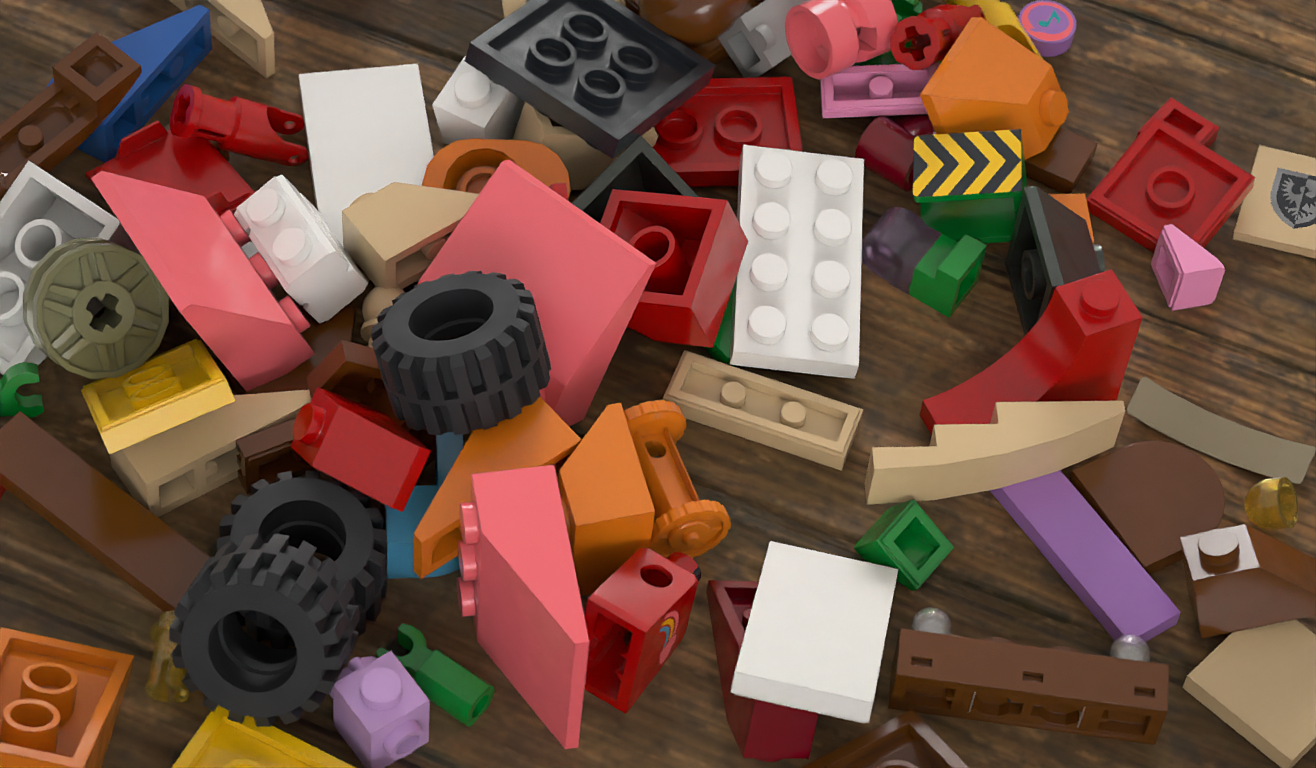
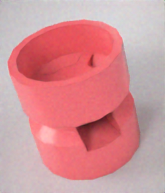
(838, 33)

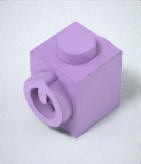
(380, 710)

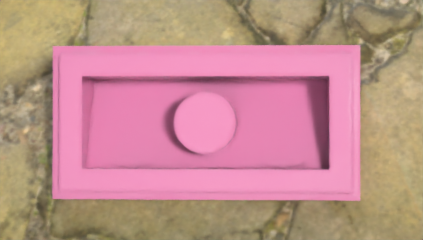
(874, 91)

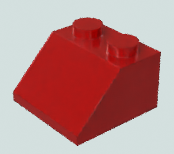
(695, 256)

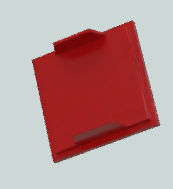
(179, 164)

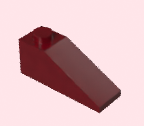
(759, 727)

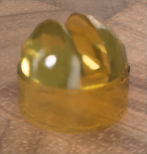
(1272, 504)

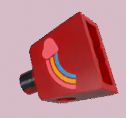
(652, 601)

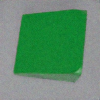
(905, 541)

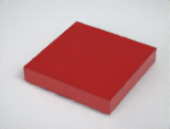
(1168, 182)

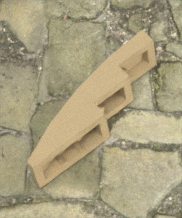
(1015, 447)

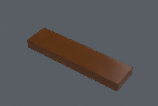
(97, 514)

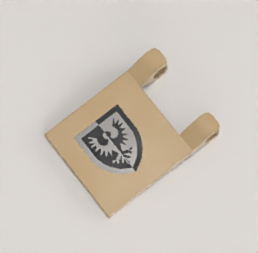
(1281, 204)

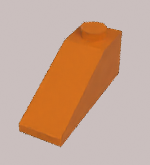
(526, 441)

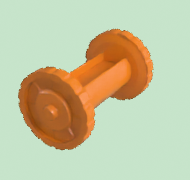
(682, 519)

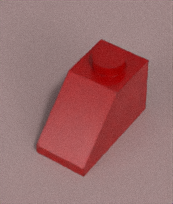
(359, 447)

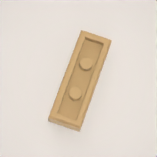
(764, 410)

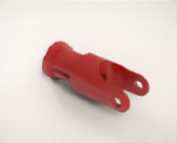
(930, 34)
(238, 125)

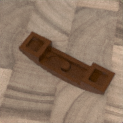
(69, 110)

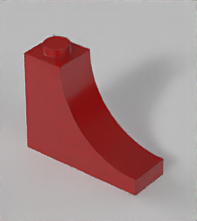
(1068, 355)

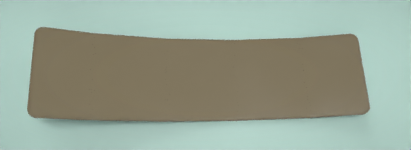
(1218, 435)

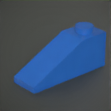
(167, 57)

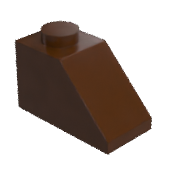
(1246, 580)

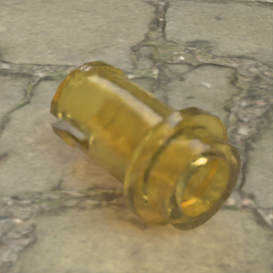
(163, 674)

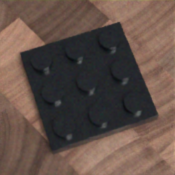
(591, 68)

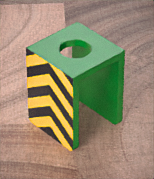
(970, 183)

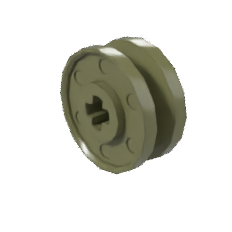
(69, 333)

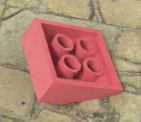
(573, 266)
(211, 277)
(526, 592)

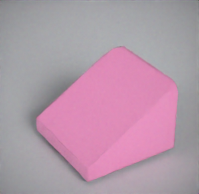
(1185, 270)

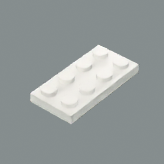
(801, 262)

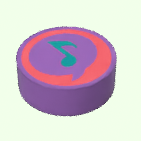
(1048, 26)

